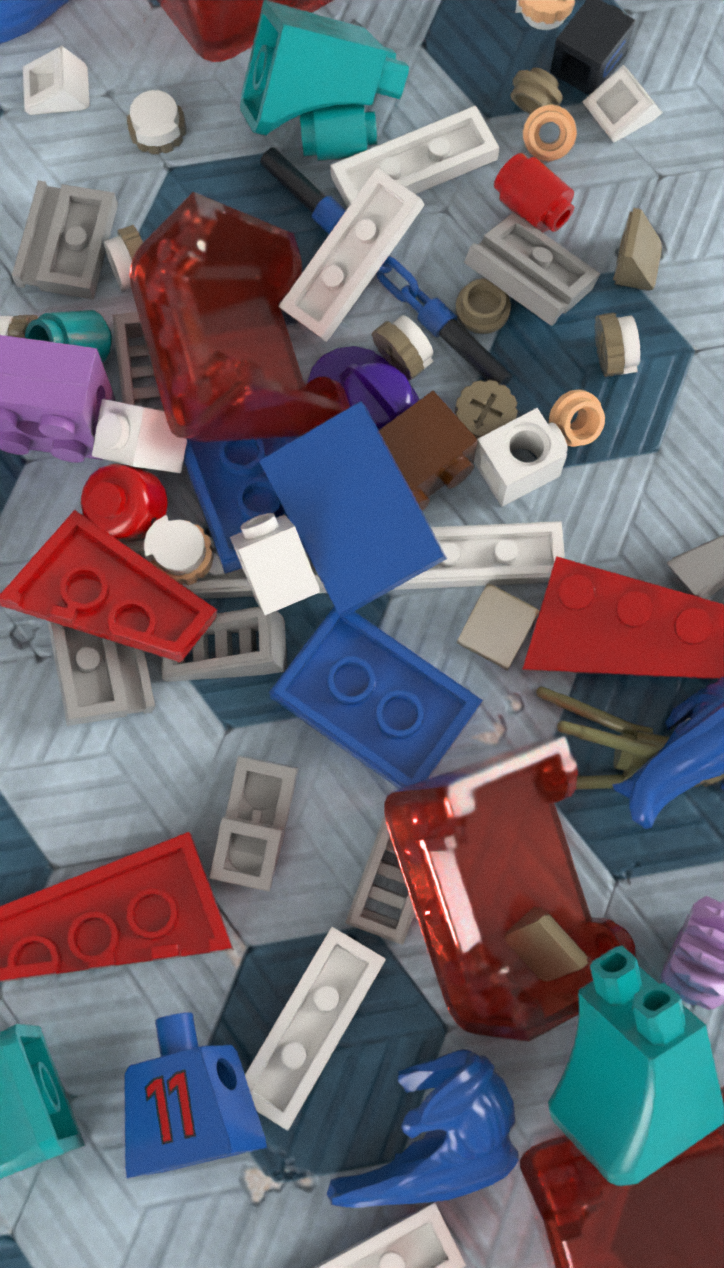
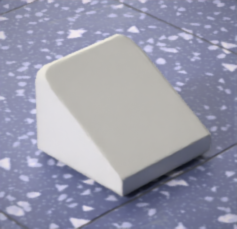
(56, 83)
(621, 105)

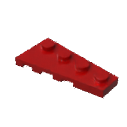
(624, 627)
(115, 915)

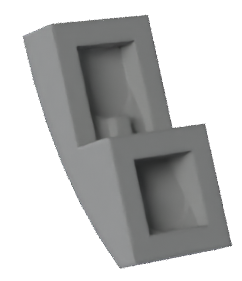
(254, 823)

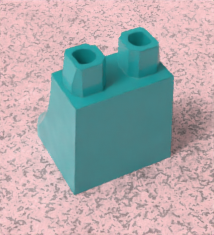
(313, 64)
(637, 1074)
(33, 1103)

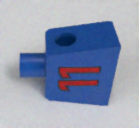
(187, 1104)

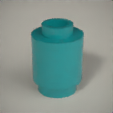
(337, 131)
(73, 328)

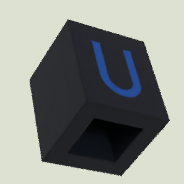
(592, 45)

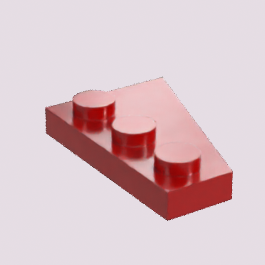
(108, 591)

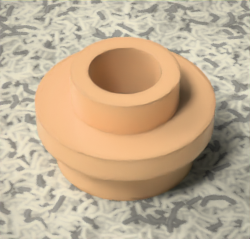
(557, 148)
(588, 421)

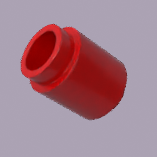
(534, 193)

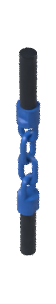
(433, 316)

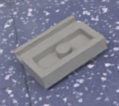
(65, 239)
(532, 268)
(99, 676)

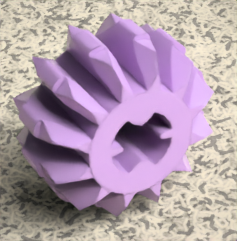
(697, 956)

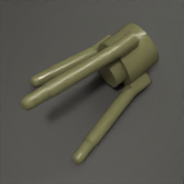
(631, 748)

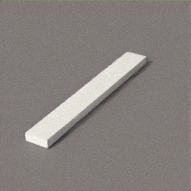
(474, 553)

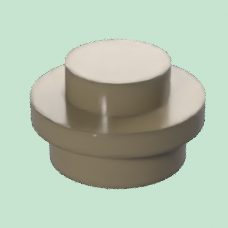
(535, 89)
(482, 307)

